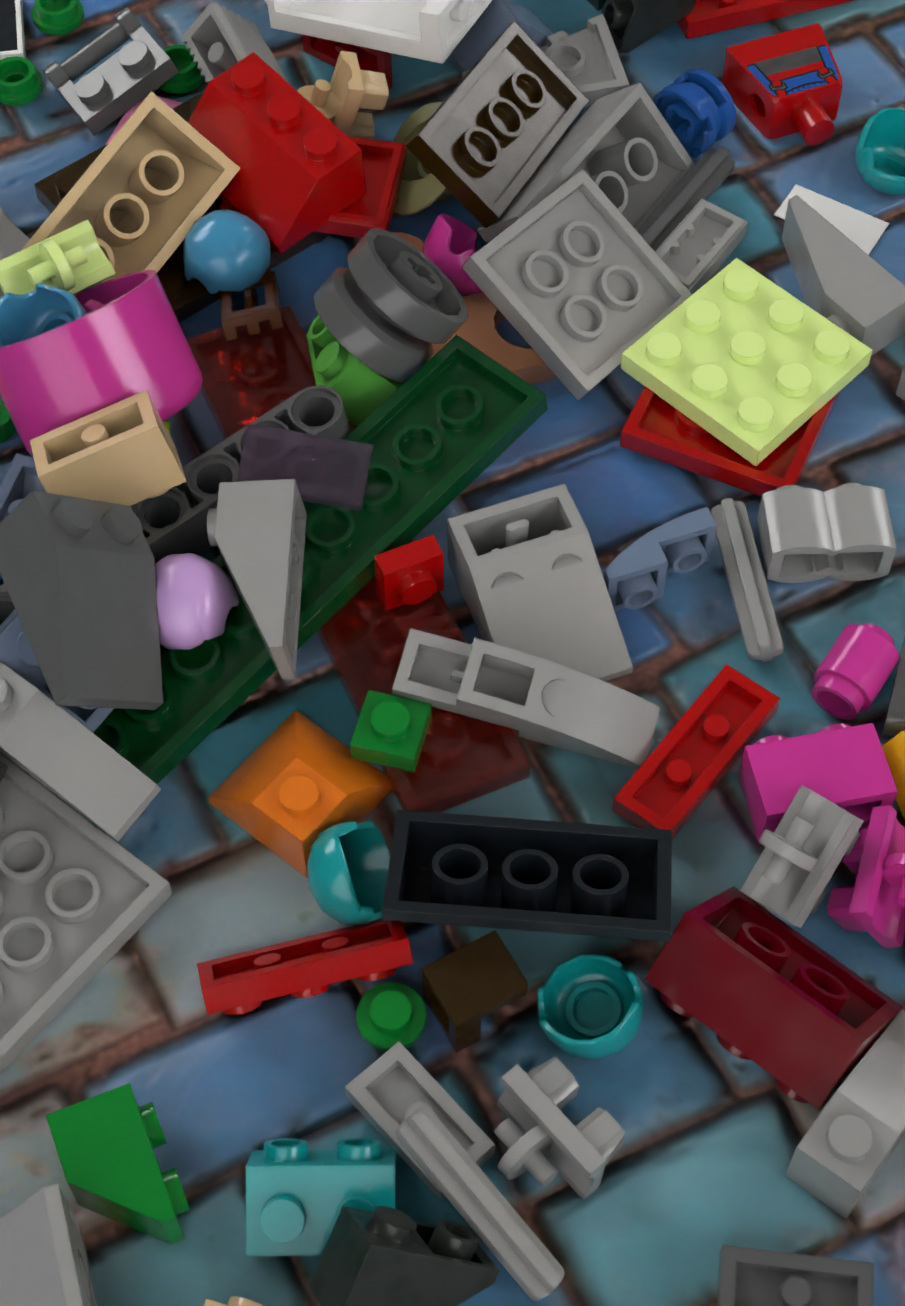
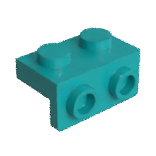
(301, 1191)

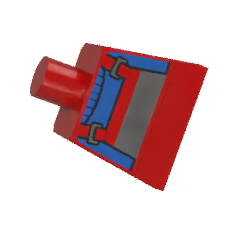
(786, 83)

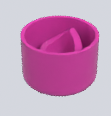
(110, 354)

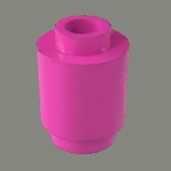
(854, 670)

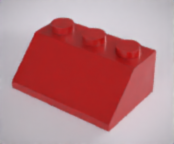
(288, 153)

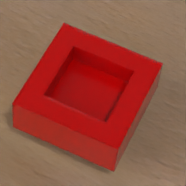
(409, 573)

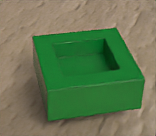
(391, 731)

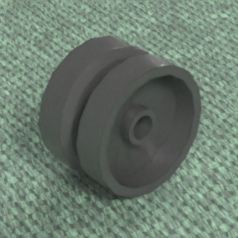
(390, 305)

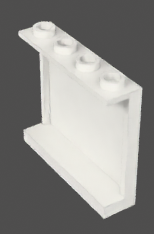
(400, 27)

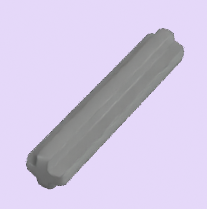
(747, 581)
(480, 1204)

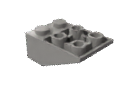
(538, 582)

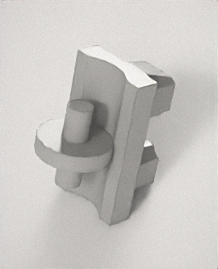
(802, 856)
(544, 1138)

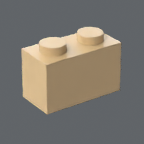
(110, 455)

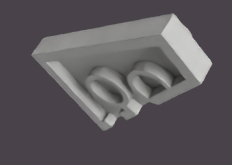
(587, 59)

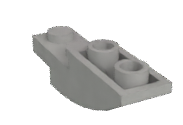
(528, 695)

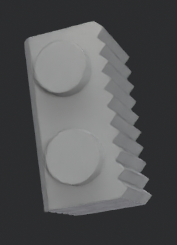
(223, 39)

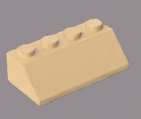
(144, 189)

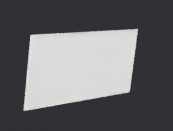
(854, 224)

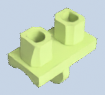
(65, 261)

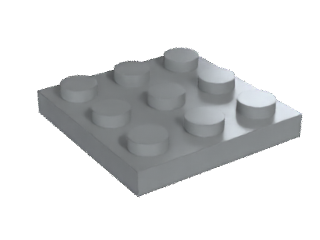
(576, 282)

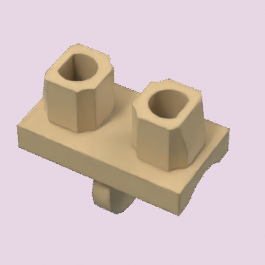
(347, 93)

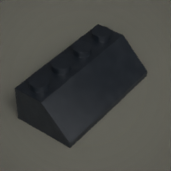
(530, 875)

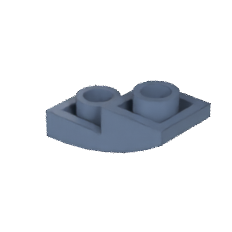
(676, 546)

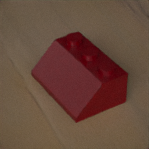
(771, 995)

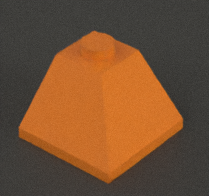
(298, 788)

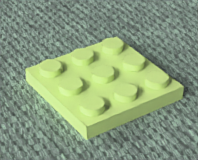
(746, 360)

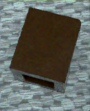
(471, 986)

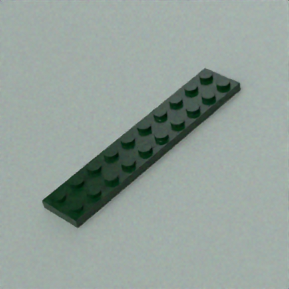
(425, 452)

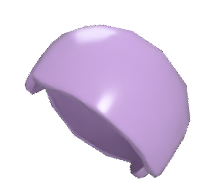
(191, 600)

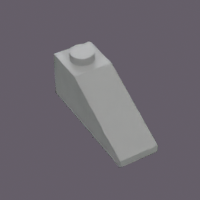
(842, 278)
(263, 545)
(70, 757)
(856, 1126)

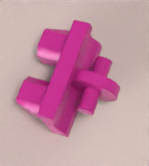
(878, 894)

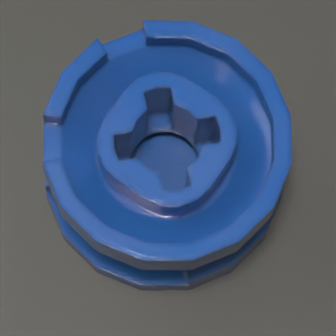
(697, 110)

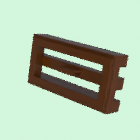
(252, 313)

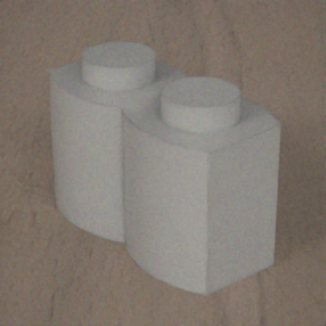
(825, 533)

